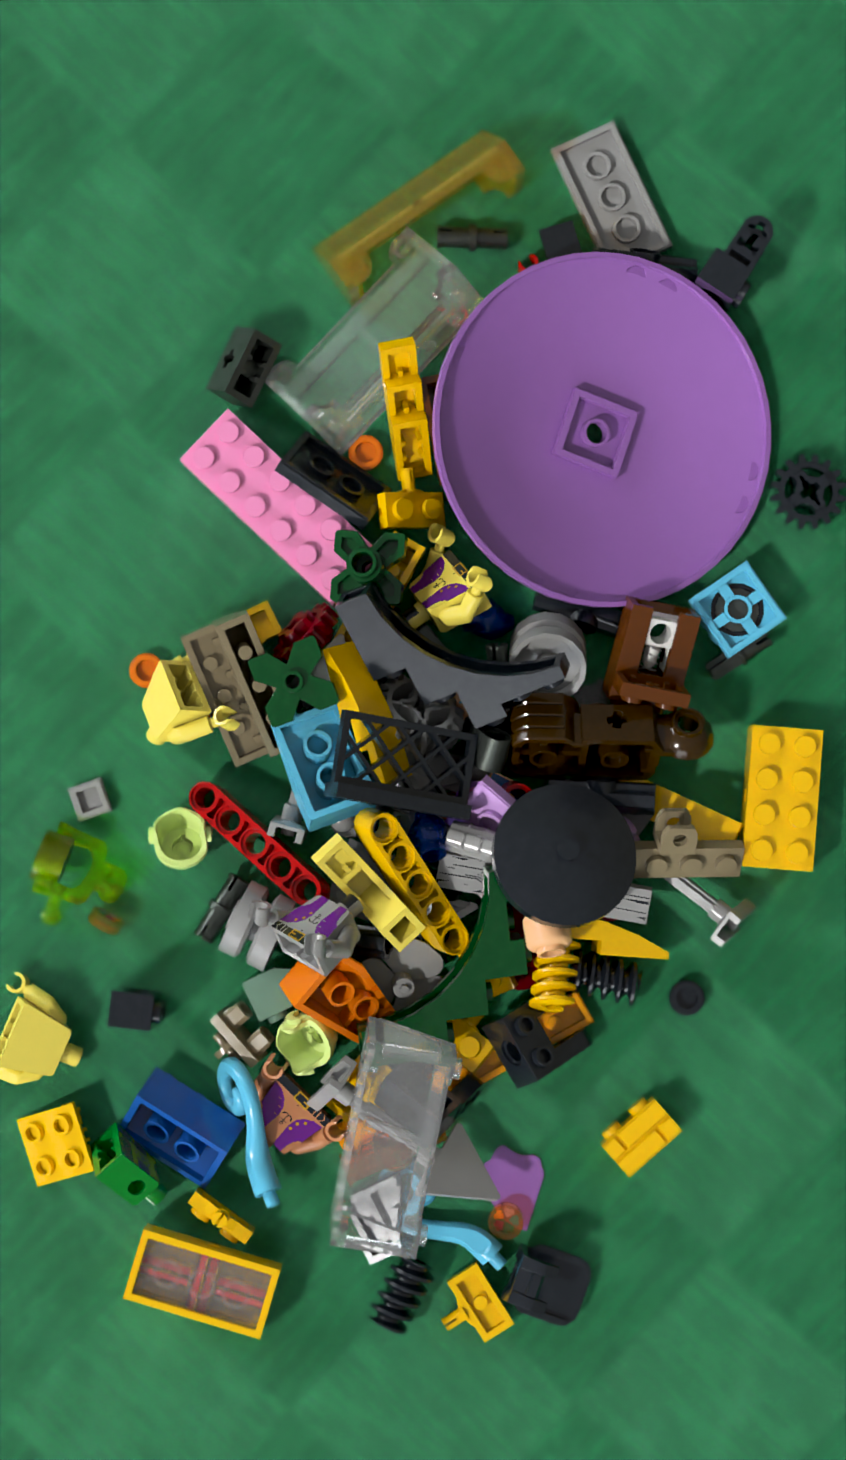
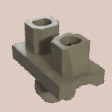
(236, 1039)

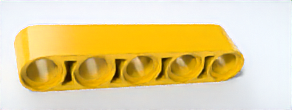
(398, 875)

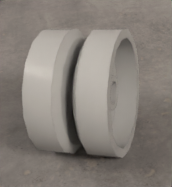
(549, 635)
(242, 928)

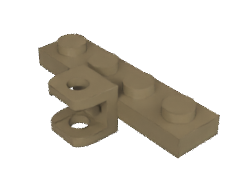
(681, 854)

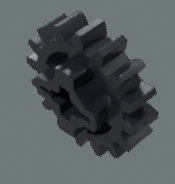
(799, 479)

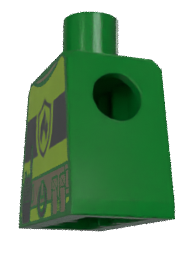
(126, 1167)

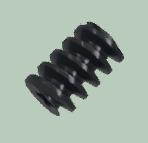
(606, 977)
(402, 1295)

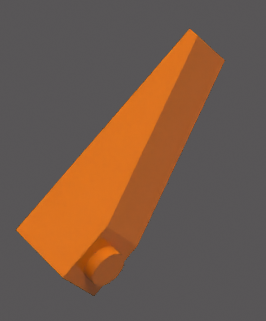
(339, 998)

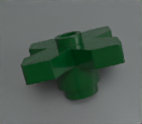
(383, 554)
(311, 689)

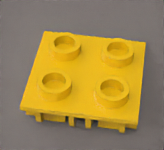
(56, 1144)

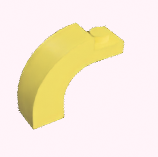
(379, 902)

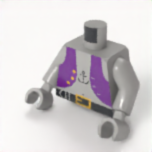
(315, 932)

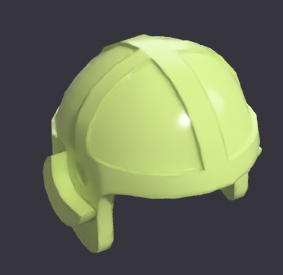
(180, 838)
(305, 1042)

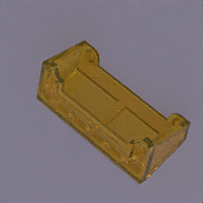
(479, 159)

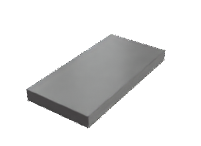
(610, 191)

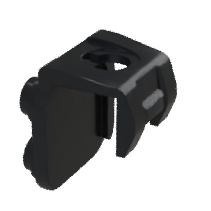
(547, 1283)

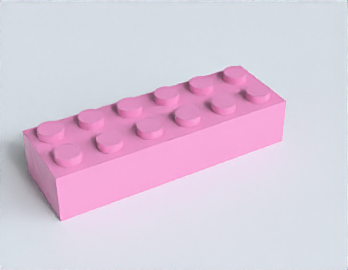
(284, 516)

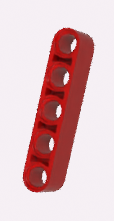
(245, 835)

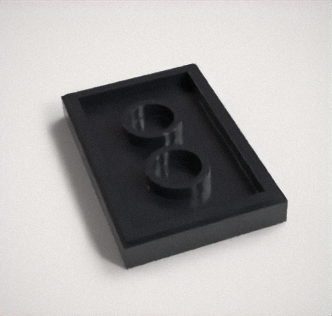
(332, 479)

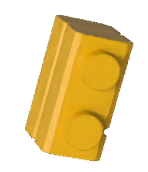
(639, 1135)

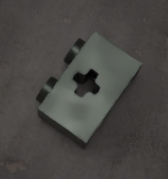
(244, 366)

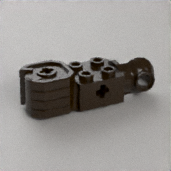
(601, 739)

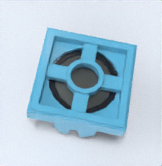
(737, 609)

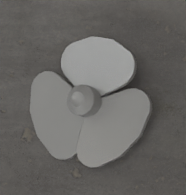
(412, 973)

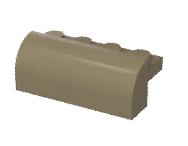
(221, 665)

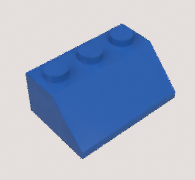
(181, 1127)

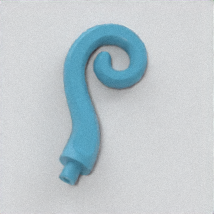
(241, 1101)
(471, 1237)

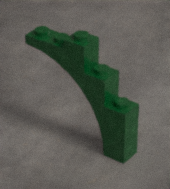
(464, 990)

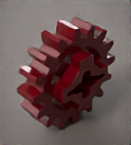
(306, 624)

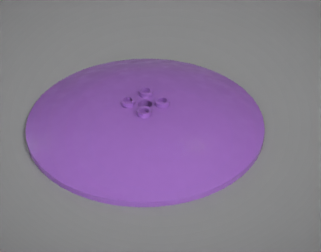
(677, 416)

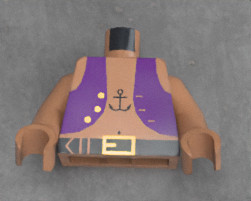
(287, 1117)

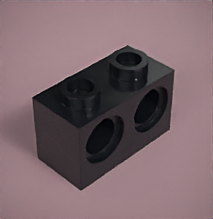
(136, 1008)

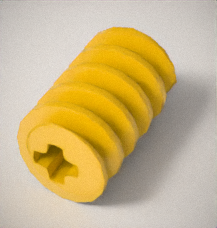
(552, 981)

